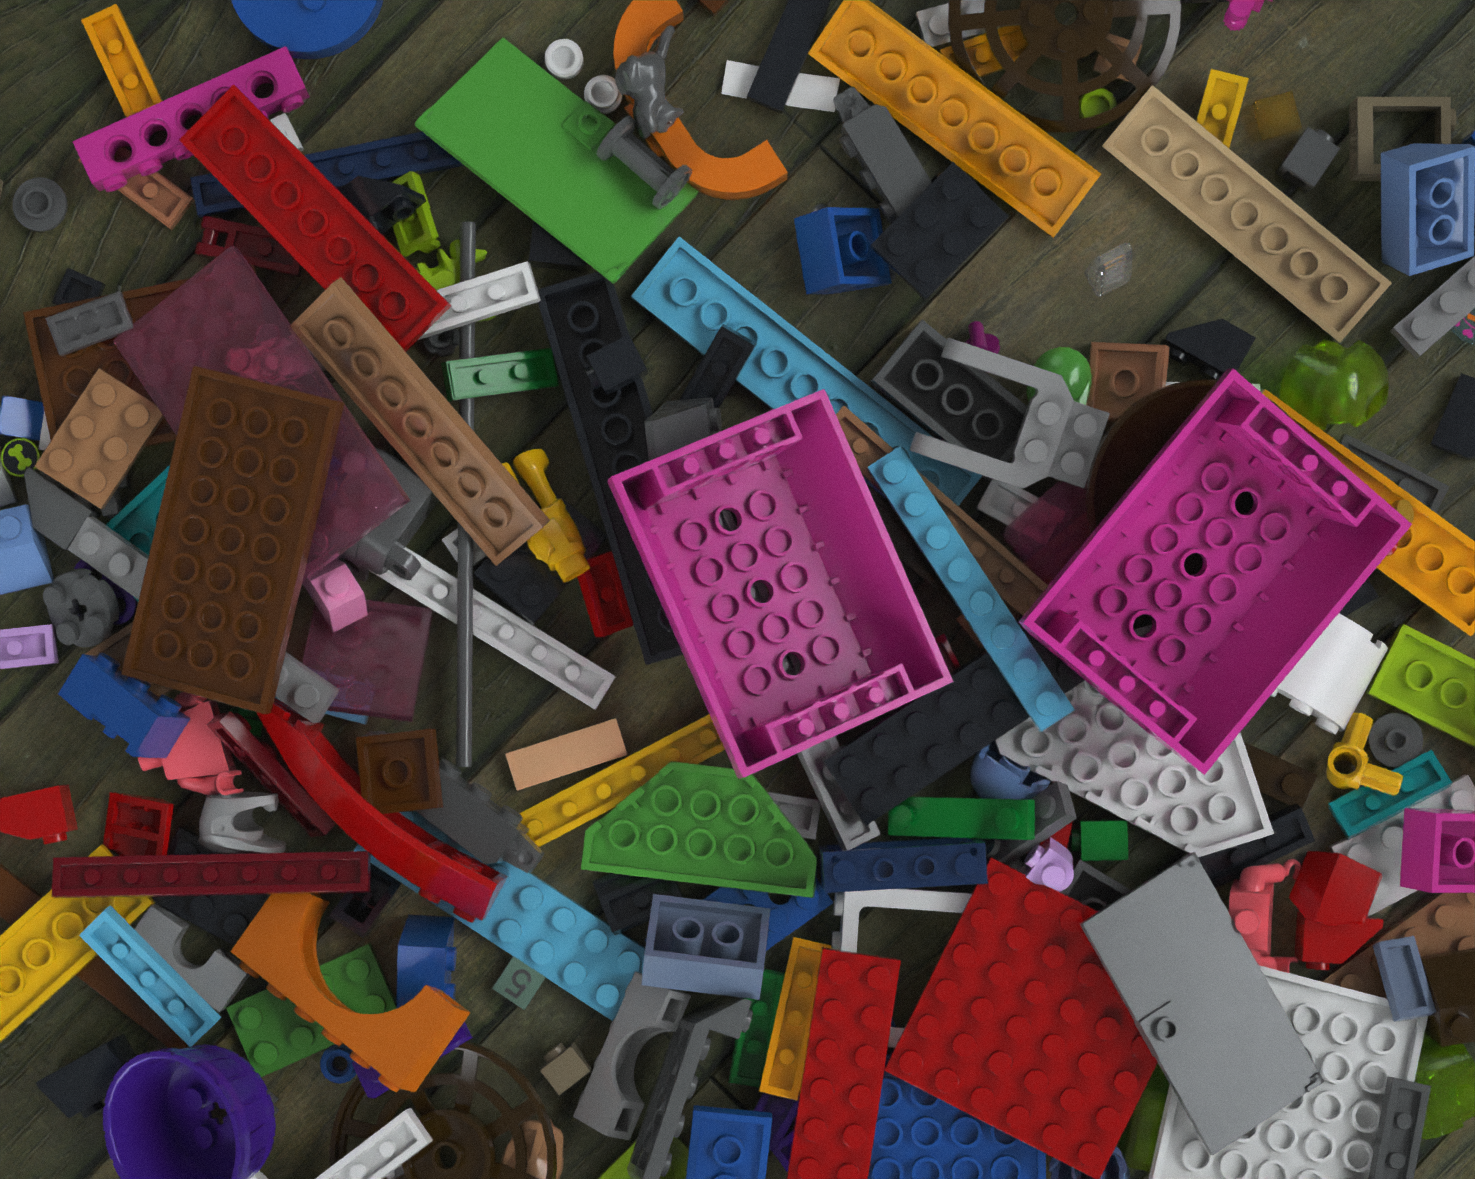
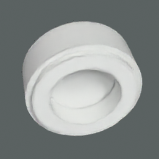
(564, 59)

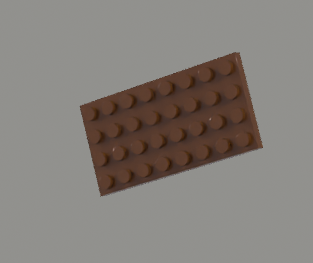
(232, 539)

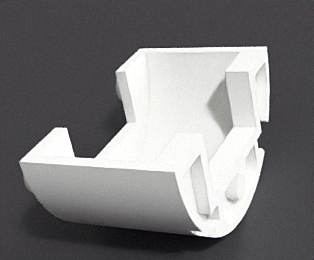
(1333, 674)

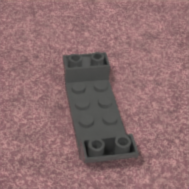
(677, 1081)

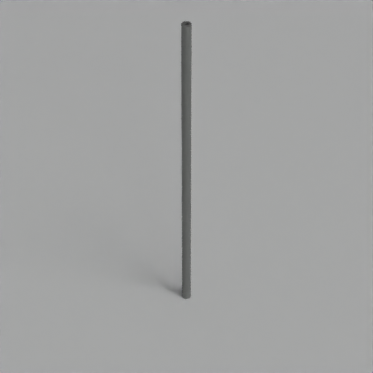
(465, 542)

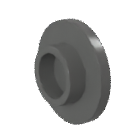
(40, 204)
(1395, 739)

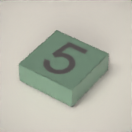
(518, 983)

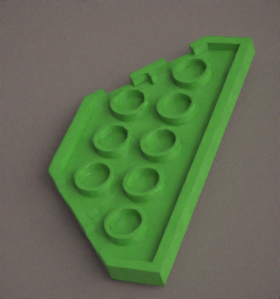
(703, 830)

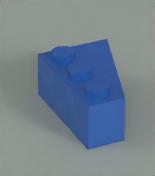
(124, 706)
(425, 956)

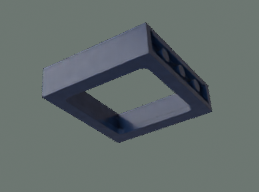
(903, 864)

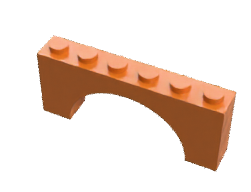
(395, 1043)

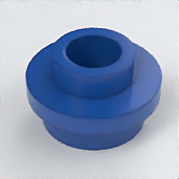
(328, 1068)

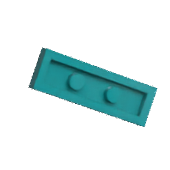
(1368, 807)

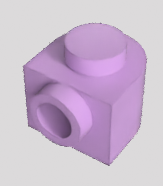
(1050, 865)

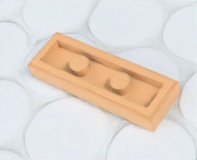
(566, 754)

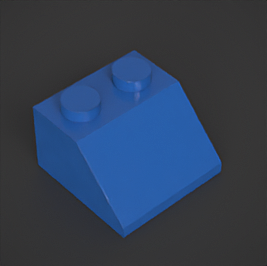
(838, 251)

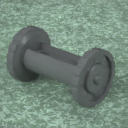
(644, 162)

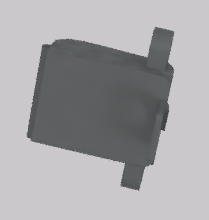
(385, 545)

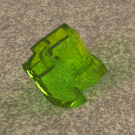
(1335, 383)
(1452, 1083)

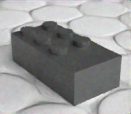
(949, 396)

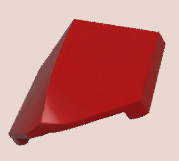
(137, 825)
(1334, 889)

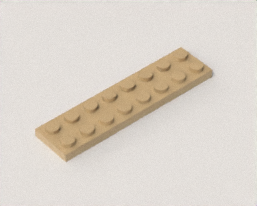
(1246, 214)

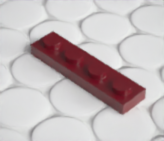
(262, 763)

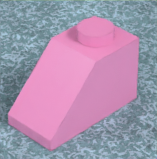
(337, 595)

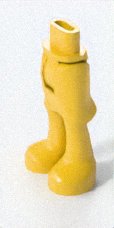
(559, 540)

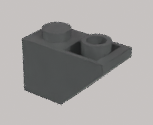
(54, 509)

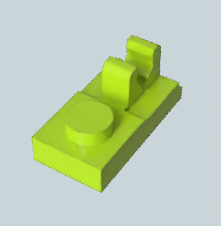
(418, 230)

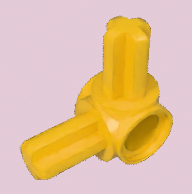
(1352, 750)

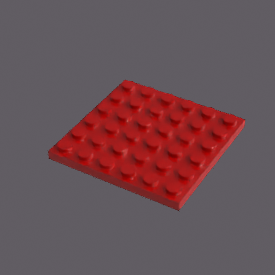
(1027, 1025)

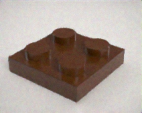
(400, 771)

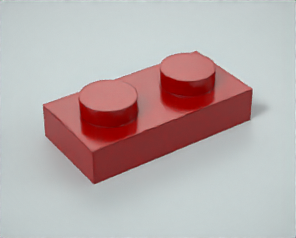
(604, 596)

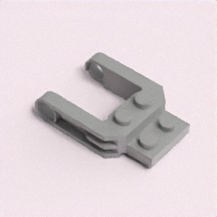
(1054, 437)

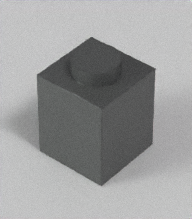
(1308, 159)

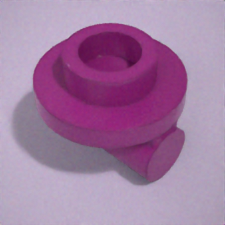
(981, 339)

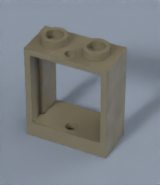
(1361, 128)

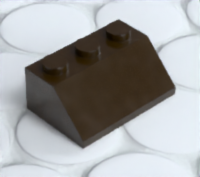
(1453, 994)

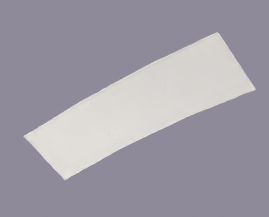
(808, 92)

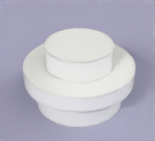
(603, 94)

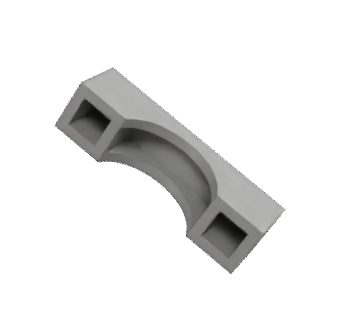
(610, 1096)

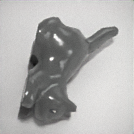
(644, 81)

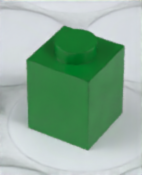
(1100, 839)

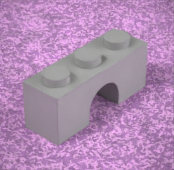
(215, 980)

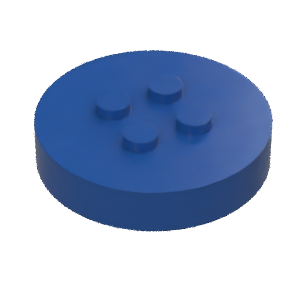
(308, 26)

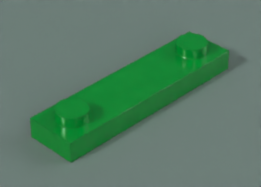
(963, 818)

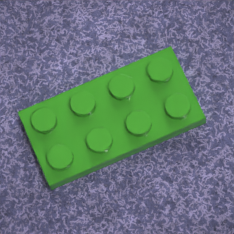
(278, 1036)

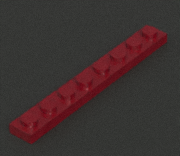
(211, 874)

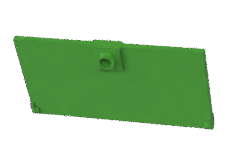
(540, 152)

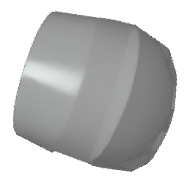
(229, 825)

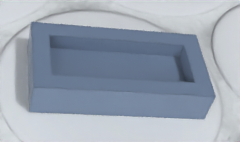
(1404, 978)

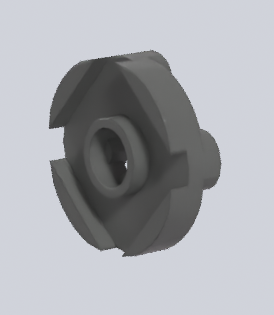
(66, 616)

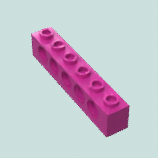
(170, 115)

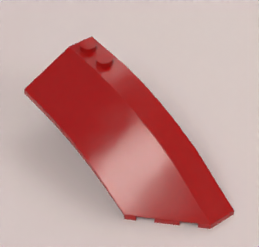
(390, 837)

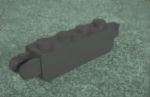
(882, 152)
(479, 823)

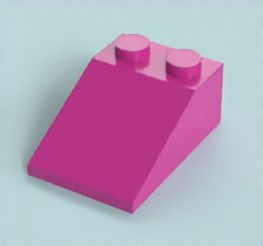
(1438, 850)

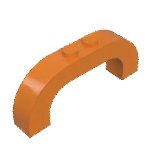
(713, 176)

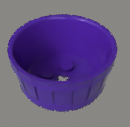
(163, 1122)

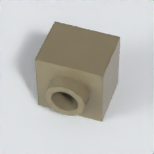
(565, 1066)

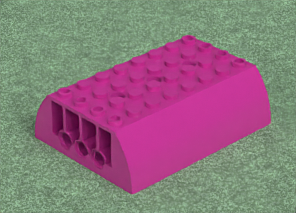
(828, 571)
(1263, 584)

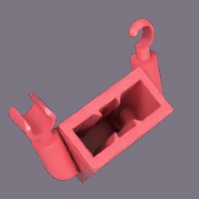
(199, 757)
(1253, 909)

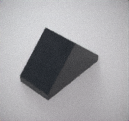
(552, 254)
(363, 909)

